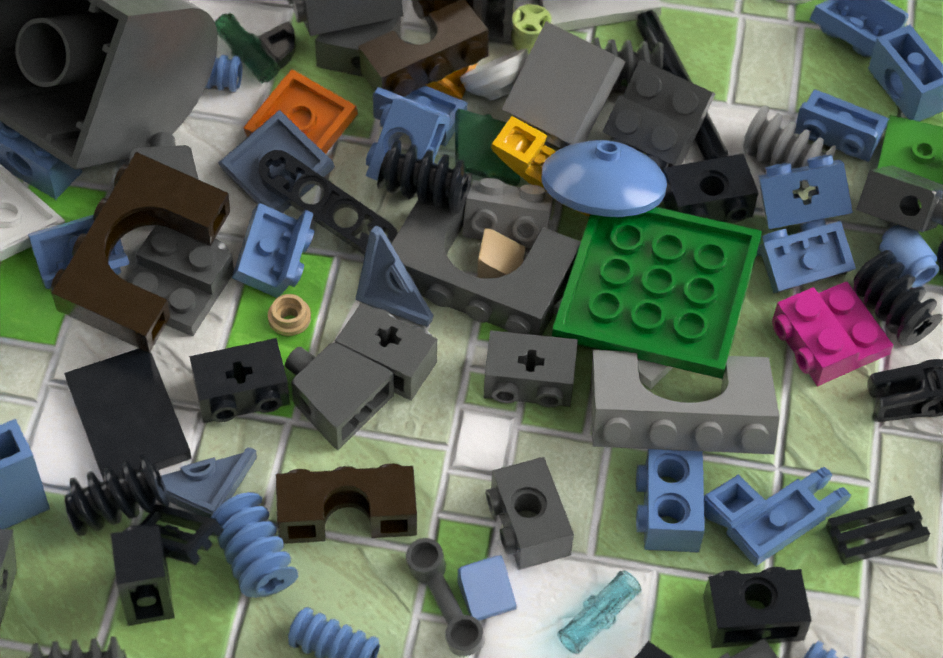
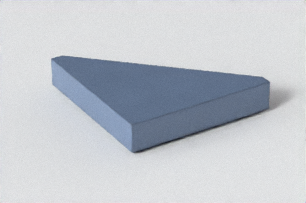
(387, 283)
(208, 483)

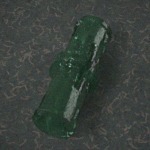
(247, 47)

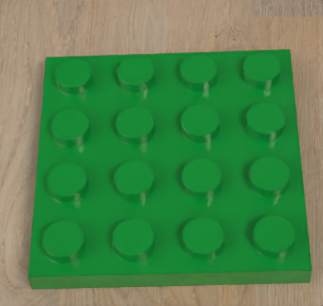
(660, 288)

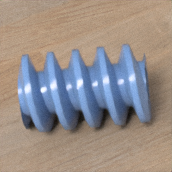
(252, 547)

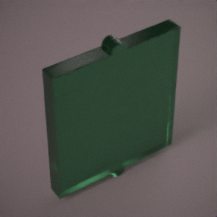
(473, 144)

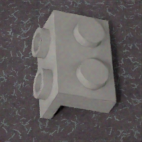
(507, 210)

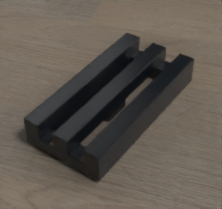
(873, 514)
(181, 544)

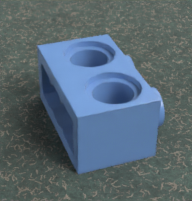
(677, 500)

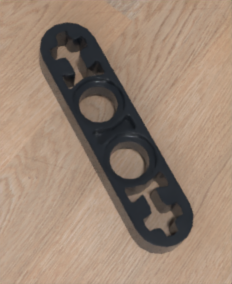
(325, 209)

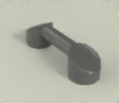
(428, 566)

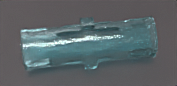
(599, 612)

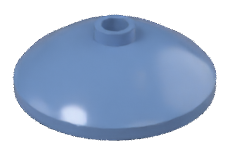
(604, 179)

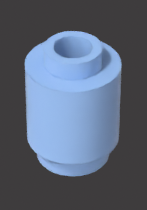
(912, 251)

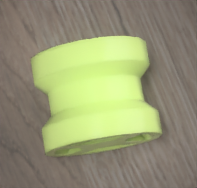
(527, 25)

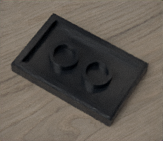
(127, 412)

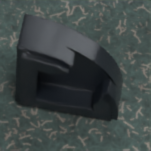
(279, 43)

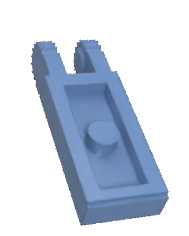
(787, 517)

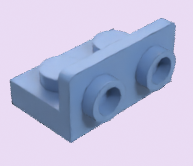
(806, 256)

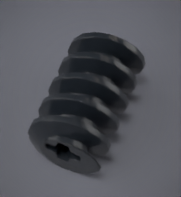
(424, 177)
(894, 300)
(115, 495)

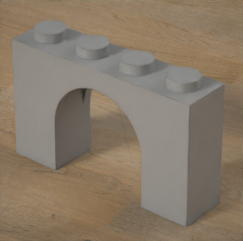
(633, 417)

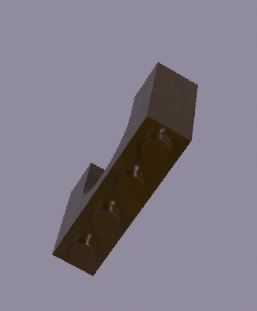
(142, 196)

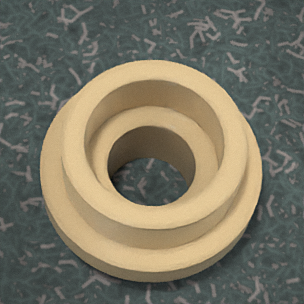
(289, 305)

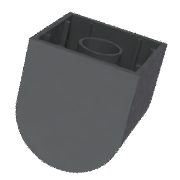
(101, 73)

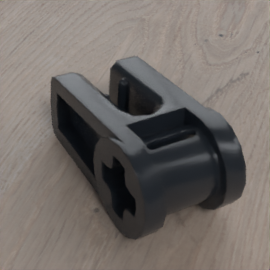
(908, 391)

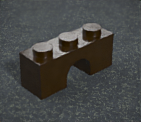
(455, 42)
(381, 493)

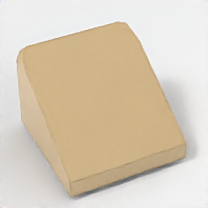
(498, 255)

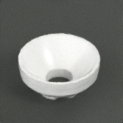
(495, 77)

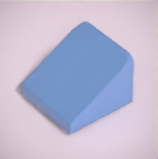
(733, 503)
(486, 588)

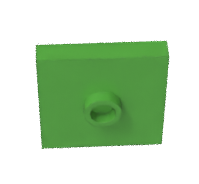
(913, 147)

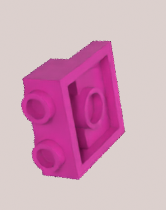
(830, 332)

